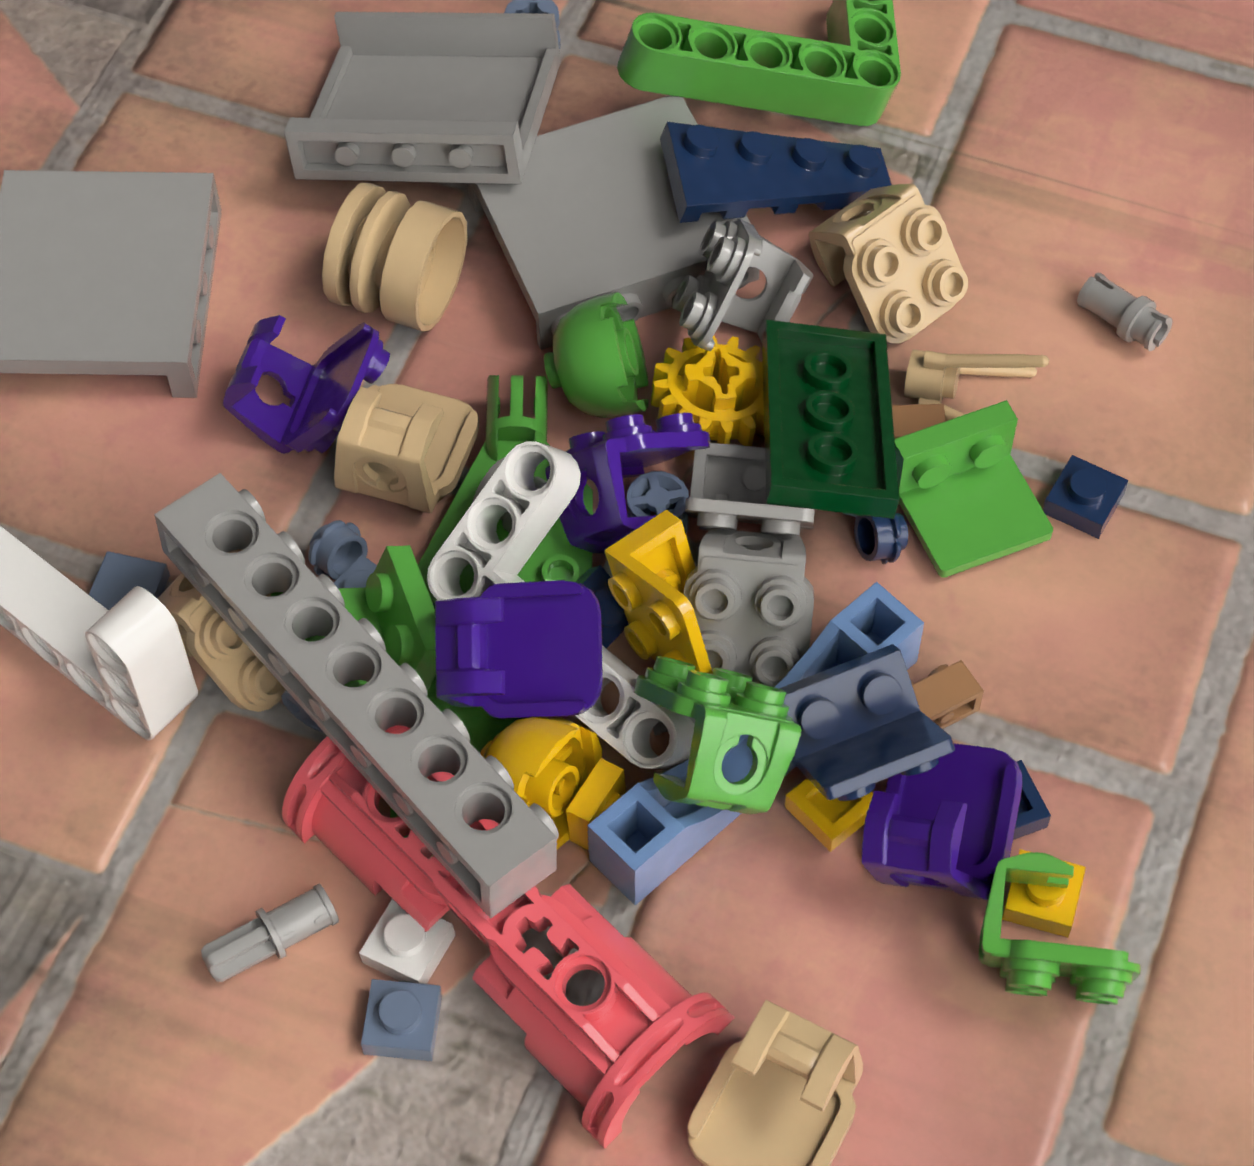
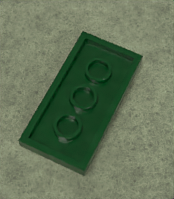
(828, 420)

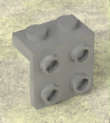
(731, 489)

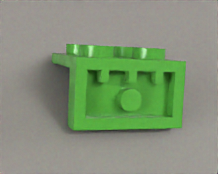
(967, 491)
(398, 609)

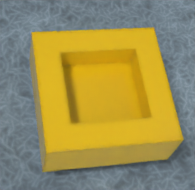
(596, 794)
(826, 819)
(1045, 906)

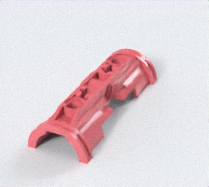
(592, 1050)

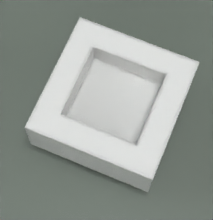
(404, 948)

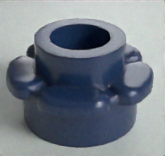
(880, 537)

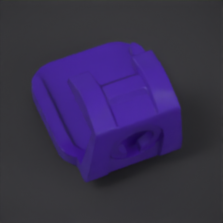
(317, 392)
(620, 455)
(521, 650)
(945, 823)

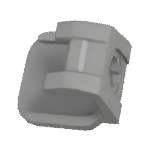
(712, 296)
(752, 602)

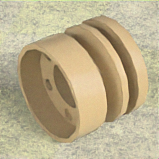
(394, 256)

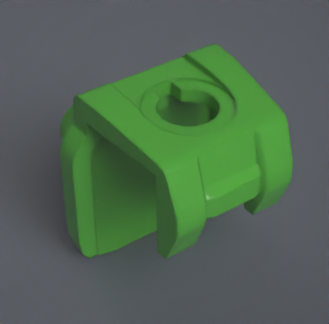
(723, 709)
(1034, 965)

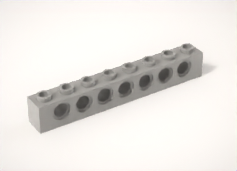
(489, 864)

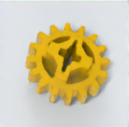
(715, 386)

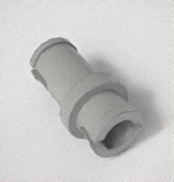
(1131, 316)

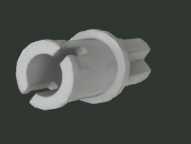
(269, 934)

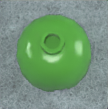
(598, 359)

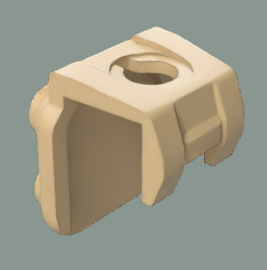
(894, 260)
(404, 445)
(220, 649)
(778, 1096)

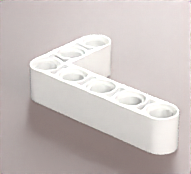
(498, 562)
(118, 656)

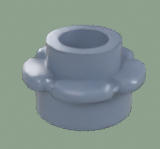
(336, 548)

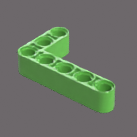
(769, 71)

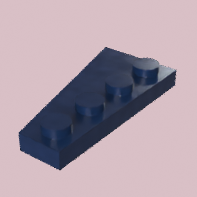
(751, 170)

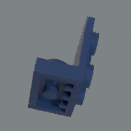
(862, 726)

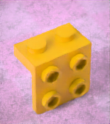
(649, 585)

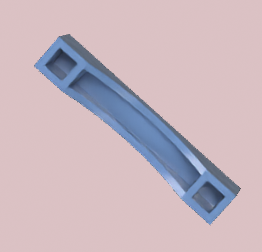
(650, 837)

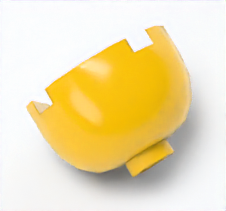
(547, 763)

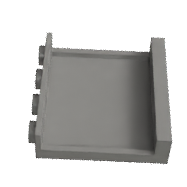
(429, 98)
(598, 218)
(107, 273)

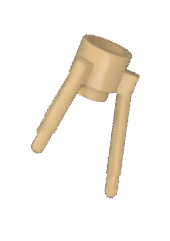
(937, 374)

